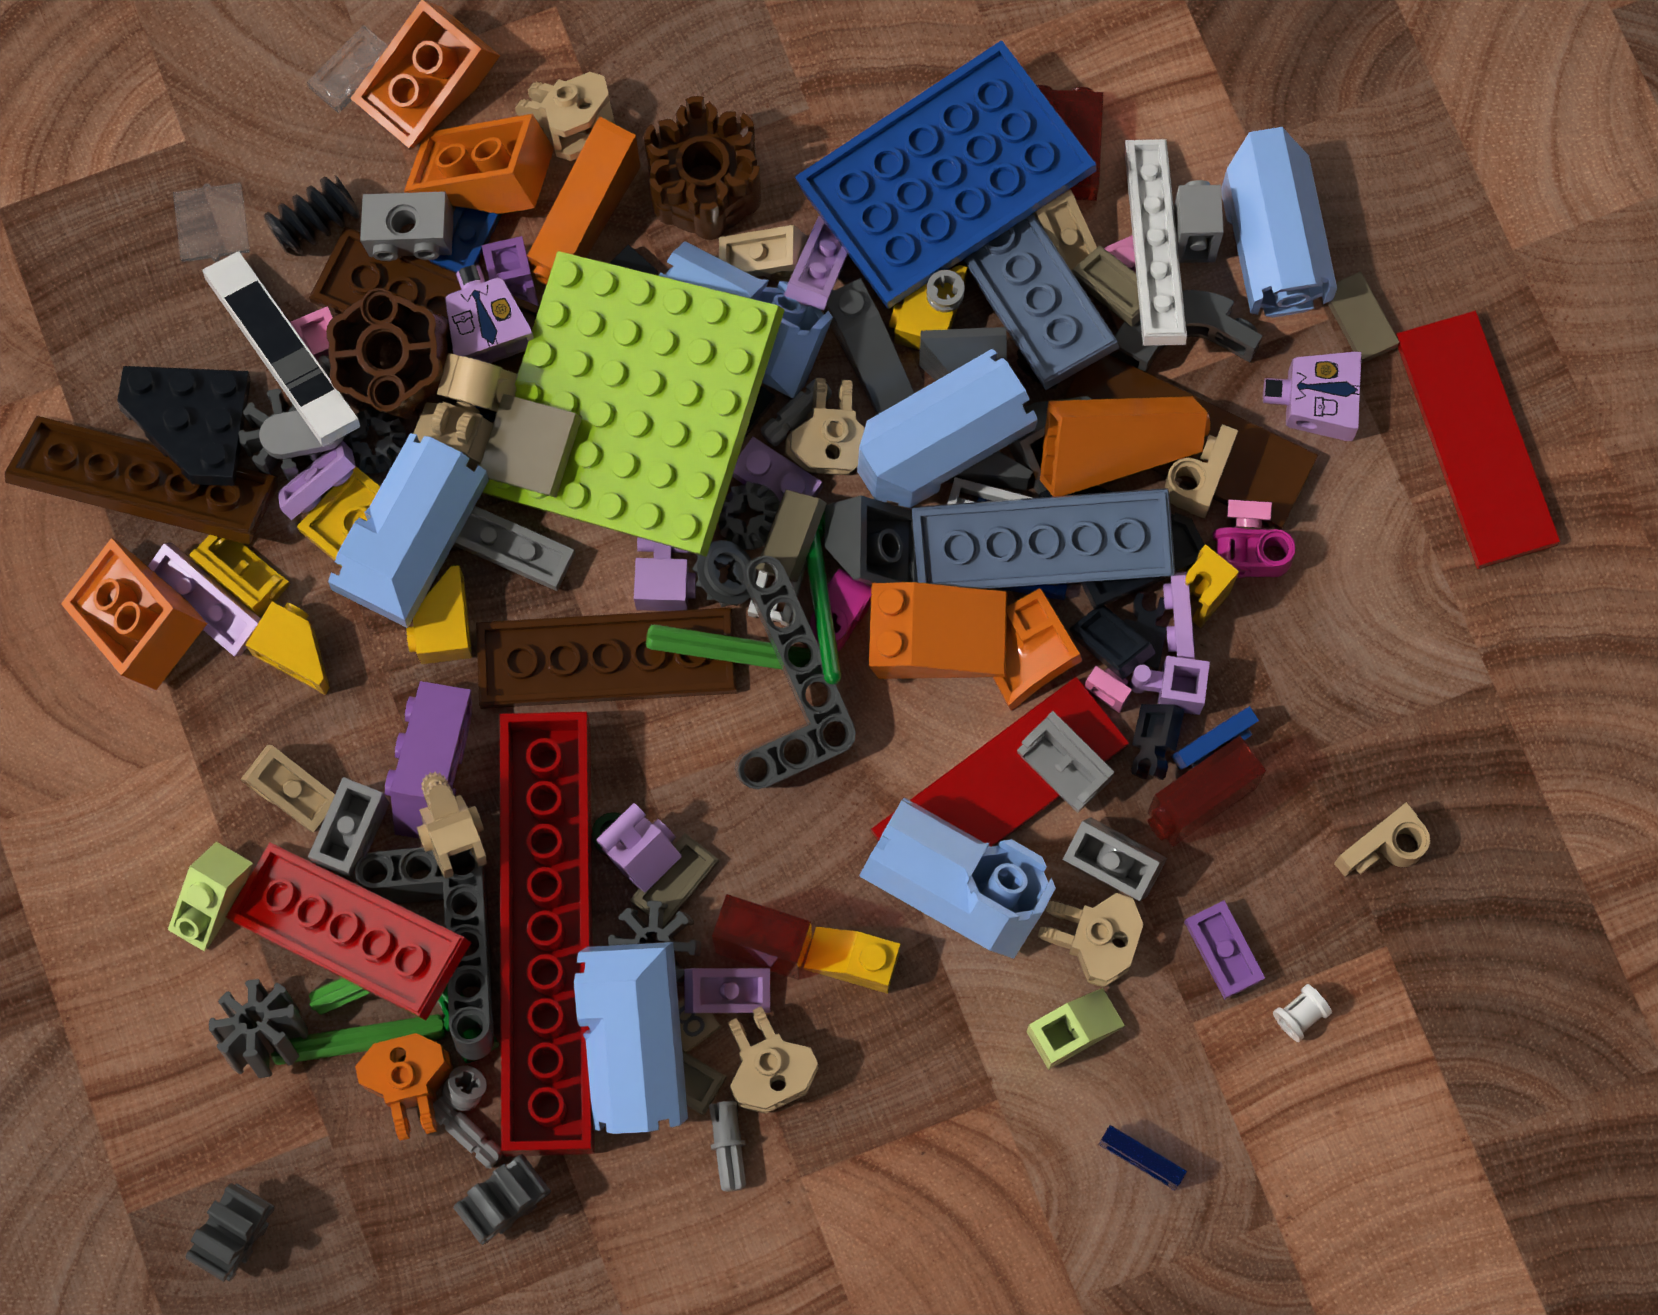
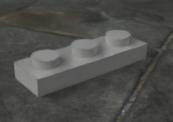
(515, 548)

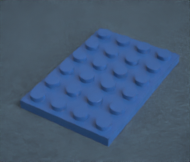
(945, 174)

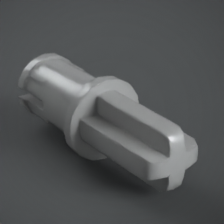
(728, 1145)

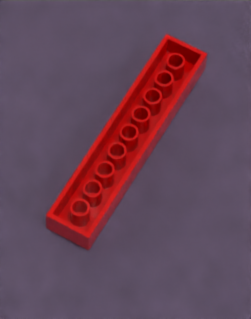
(543, 929)

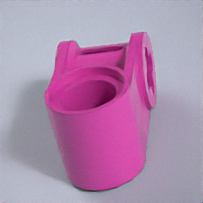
(1249, 550)
(848, 603)

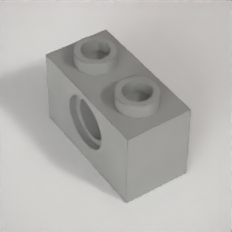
(388, 212)
(1198, 221)
(348, 828)
(1114, 858)

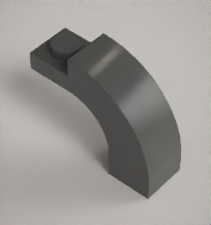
(1205, 318)

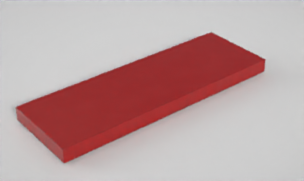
(1476, 440)
(996, 788)
(348, 931)

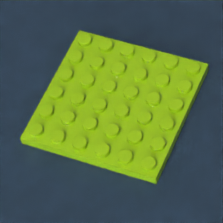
(661, 395)

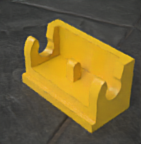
(240, 572)
(1210, 580)

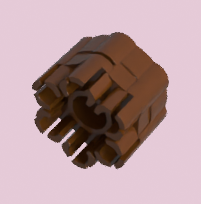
(696, 140)
(356, 344)

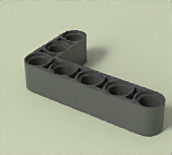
(799, 679)
(457, 893)

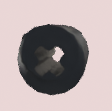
(311, 215)

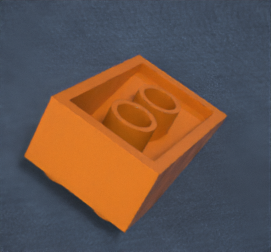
(424, 74)
(485, 164)
(133, 615)
(937, 631)

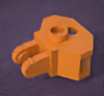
(406, 1082)

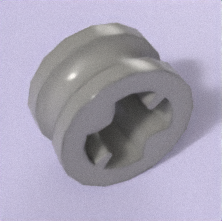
(942, 277)
(470, 1077)

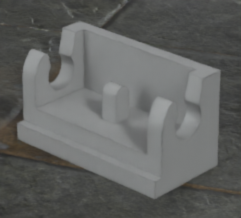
(1065, 762)

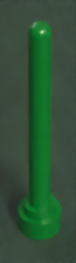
(822, 608)

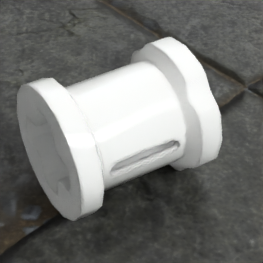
(1302, 1012)

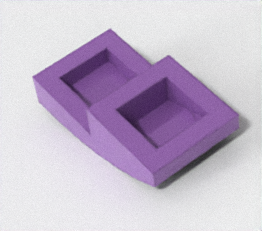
(509, 261)

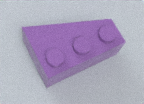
(433, 742)

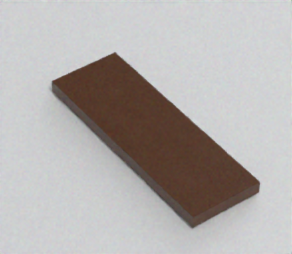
(353, 273)
(1259, 464)
(136, 481)
(596, 659)

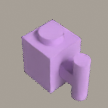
(662, 581)
(1179, 684)
(639, 848)

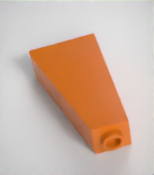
(587, 197)
(1116, 438)

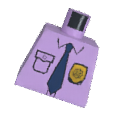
(485, 318)
(1320, 394)

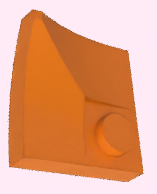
(1035, 648)

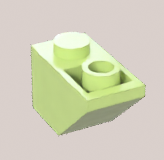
(209, 894)
(1074, 1027)

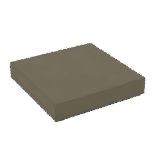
(530, 445)

